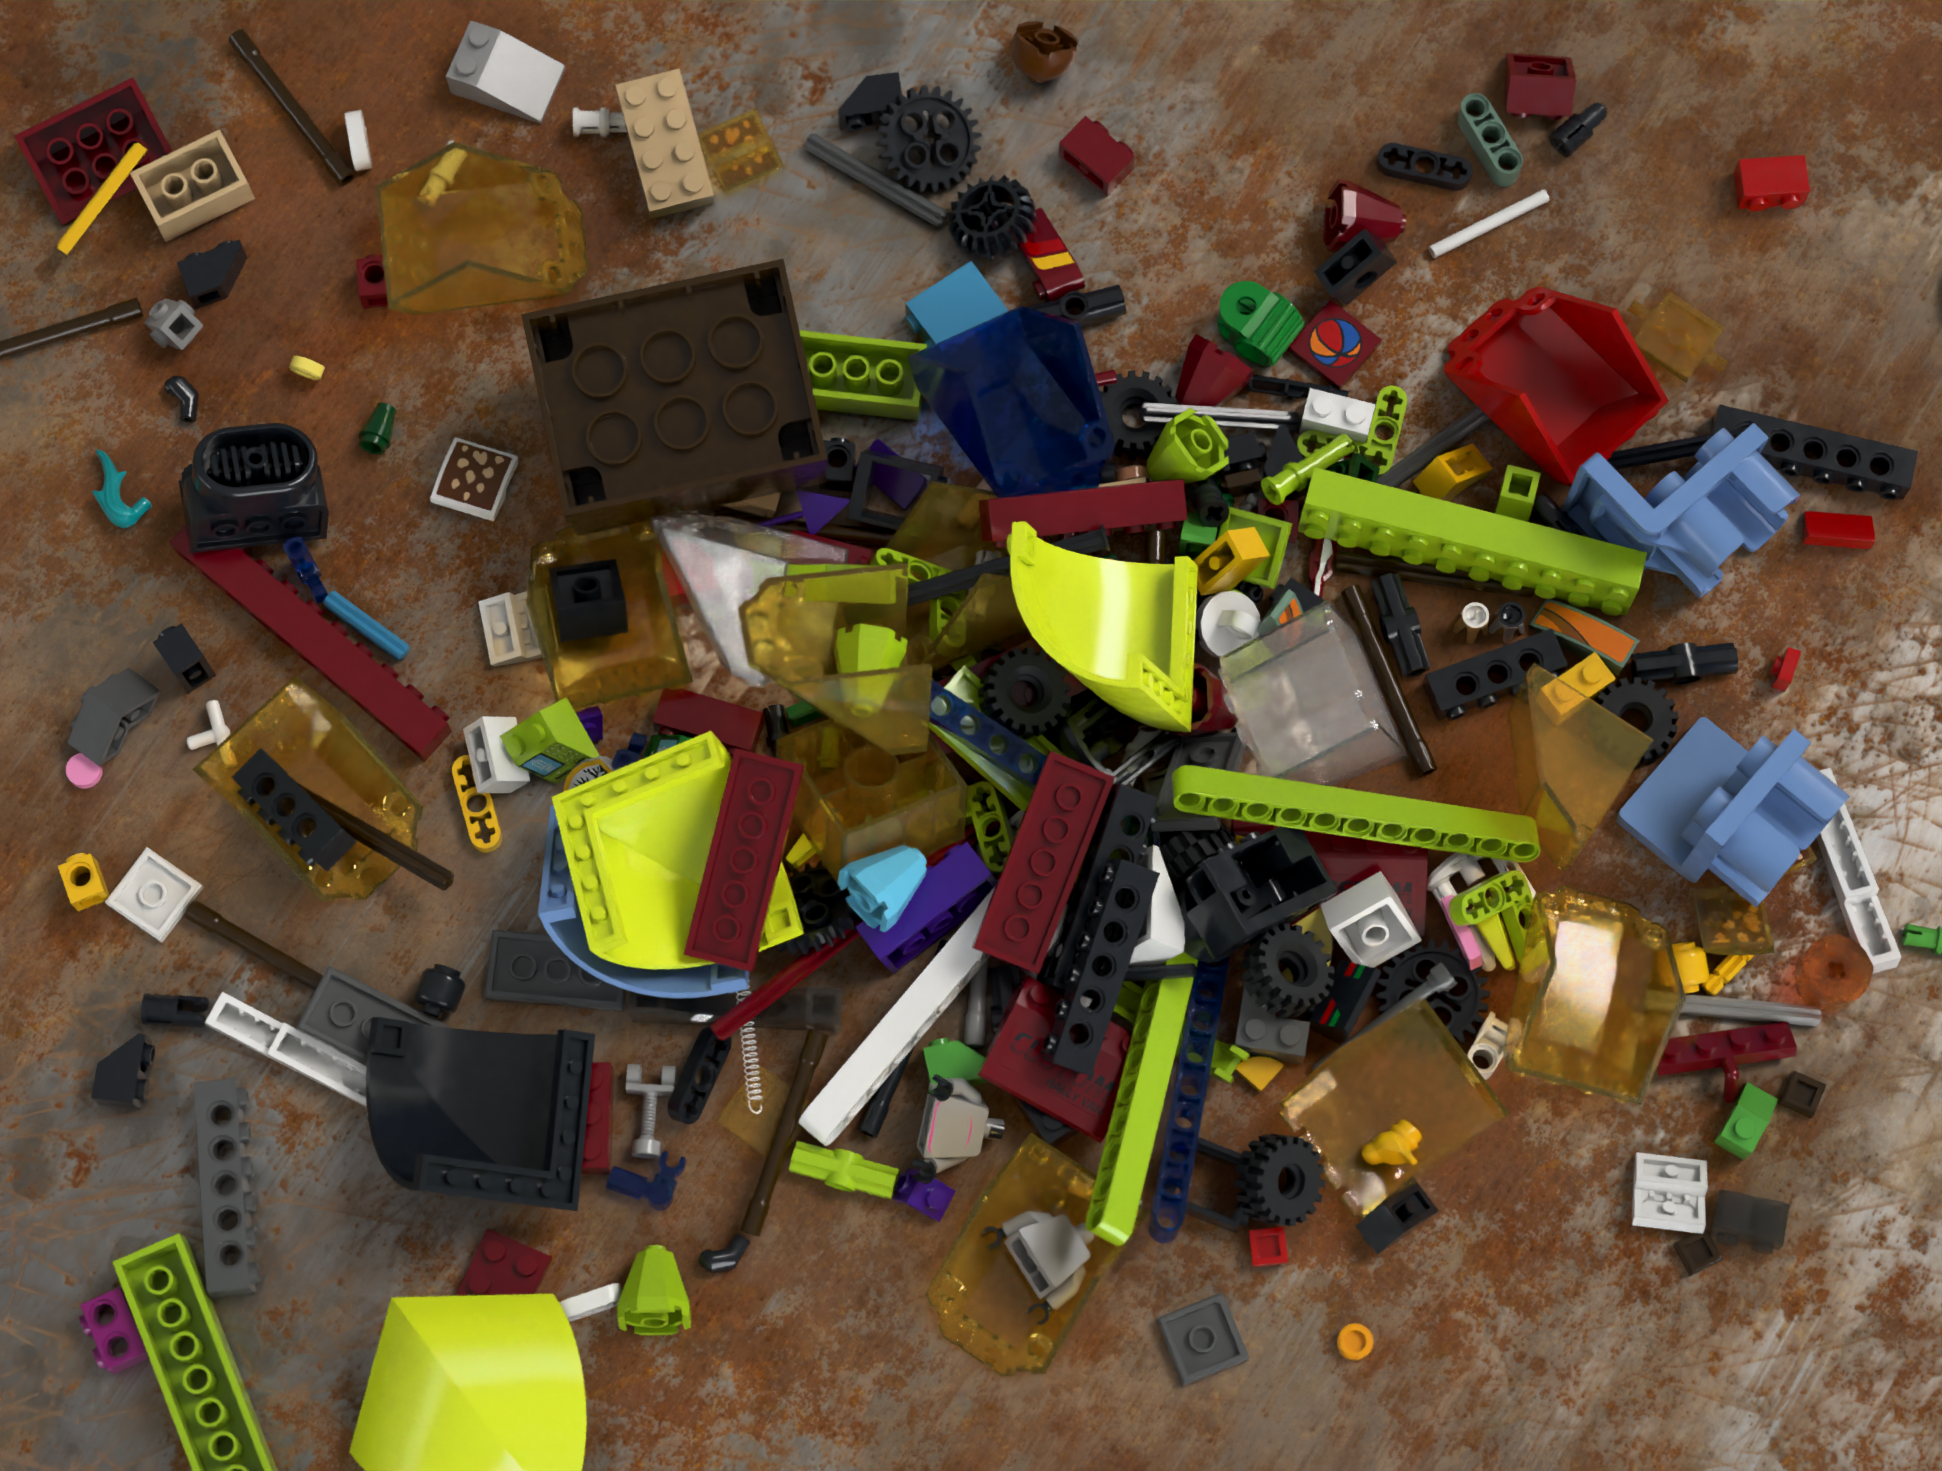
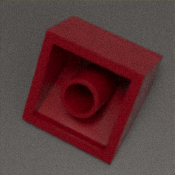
(1539, 85)

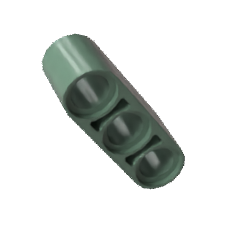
(1489, 126)

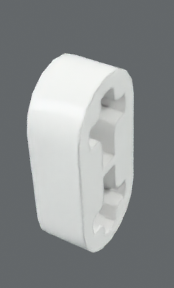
(358, 140)
(592, 1302)

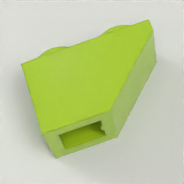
(1517, 493)

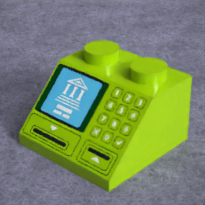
(550, 742)

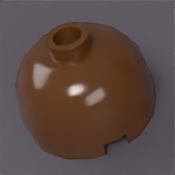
(1043, 52)

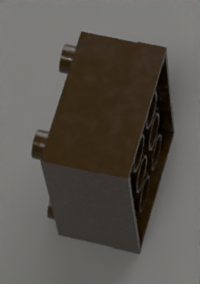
(676, 397)

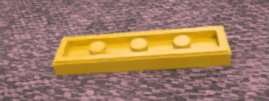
(101, 198)

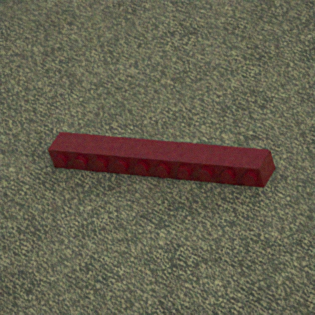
(321, 645)

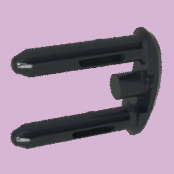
(1070, 738)

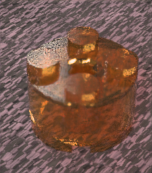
(1846, 959)

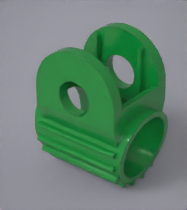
(1265, 328)

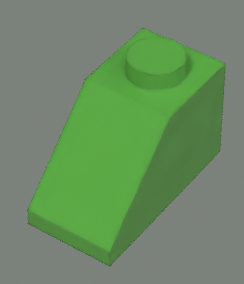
(1195, 536)
(953, 1061)
(1746, 1121)

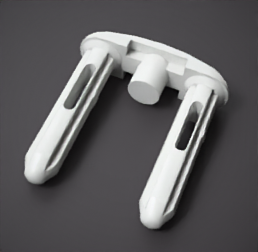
(1469, 868)

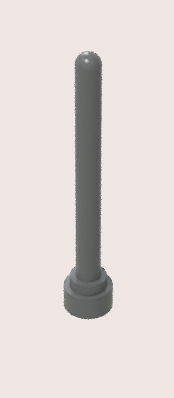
(1438, 980)

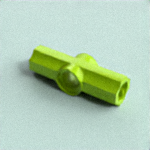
(844, 1170)

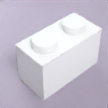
(1337, 415)
(490, 761)

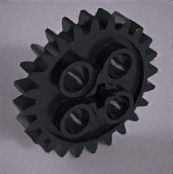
(957, 138)
(820, 908)
(1406, 968)

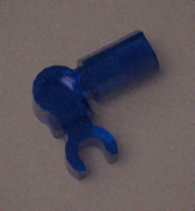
(305, 567)
(632, 754)
(658, 1192)

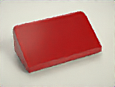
(1838, 530)

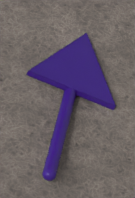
(816, 509)

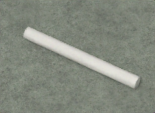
(1488, 223)

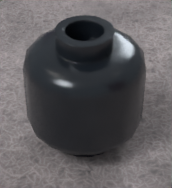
(439, 990)

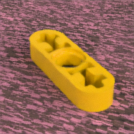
(474, 829)

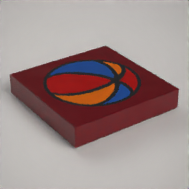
(1334, 345)

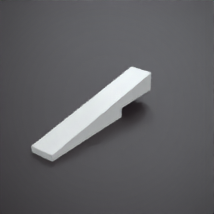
(1857, 889)
(289, 1047)

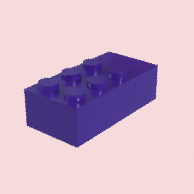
(940, 904)

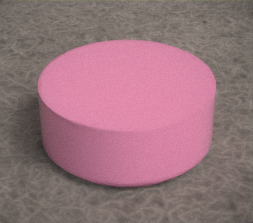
(83, 771)

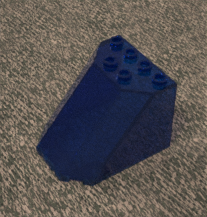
(1020, 402)

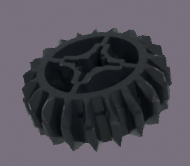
(982, 210)

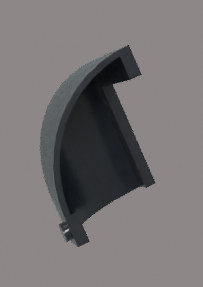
(480, 1111)

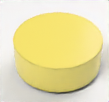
(306, 367)

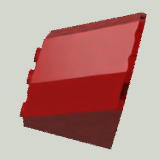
(1556, 377)

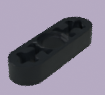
(1416, 154)
(681, 1094)

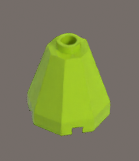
(1188, 449)
(868, 649)
(654, 1295)

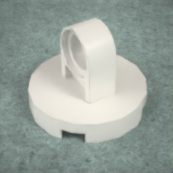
(1226, 622)

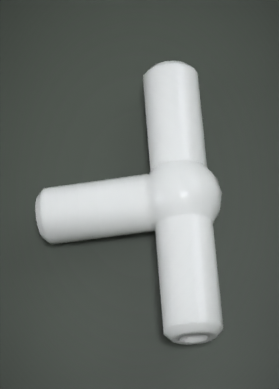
(218, 732)

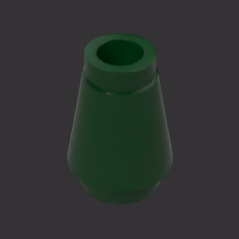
(378, 429)

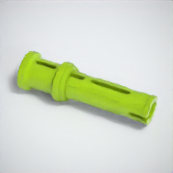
(1296, 475)

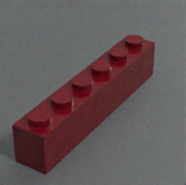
(1086, 510)

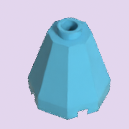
(883, 884)

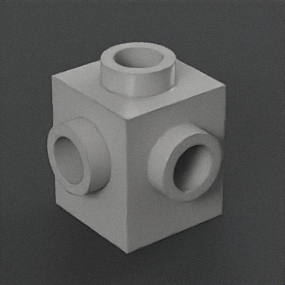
(173, 323)

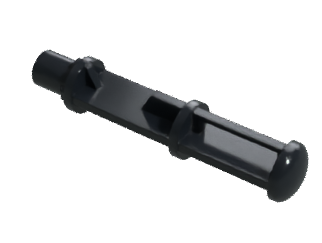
(1287, 387)

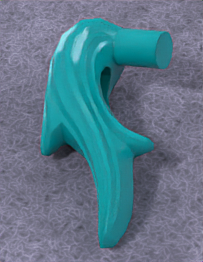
(110, 499)

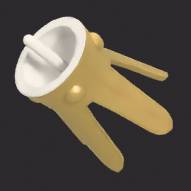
(1474, 617)

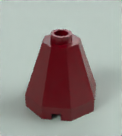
(1359, 209)
(1210, 375)
(1208, 705)

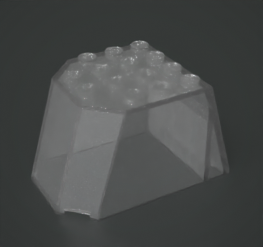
(1310, 701)

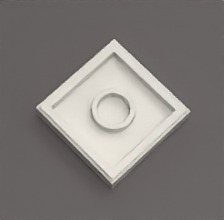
(154, 894)

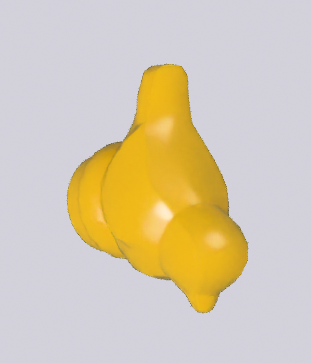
(1393, 1145)

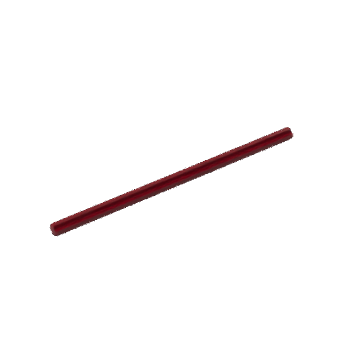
(806, 964)

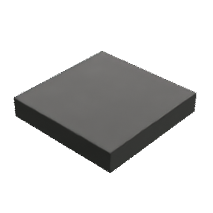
(1202, 1339)

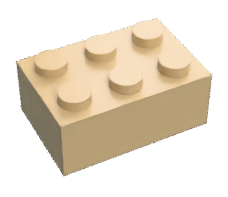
(192, 185)

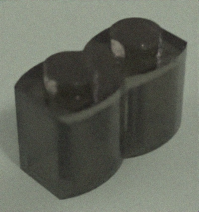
(1749, 1220)

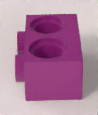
(105, 1336)

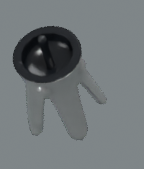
(1509, 617)

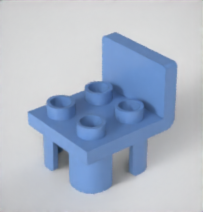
(1688, 521)
(1732, 808)

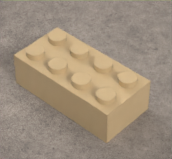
(665, 143)

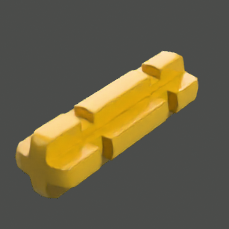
(1724, 973)

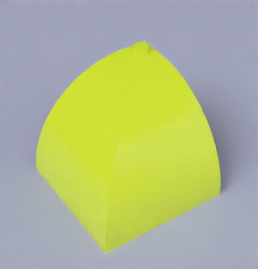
(1112, 624)
(642, 851)
(474, 1387)

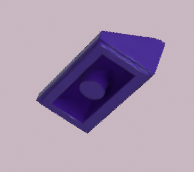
(896, 483)

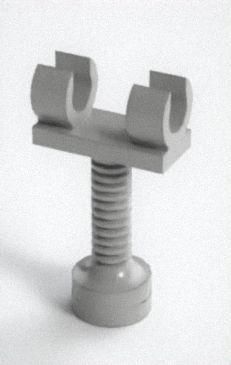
(646, 1145)

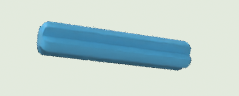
(366, 625)

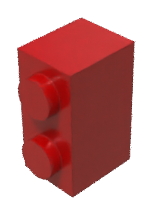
(1771, 182)

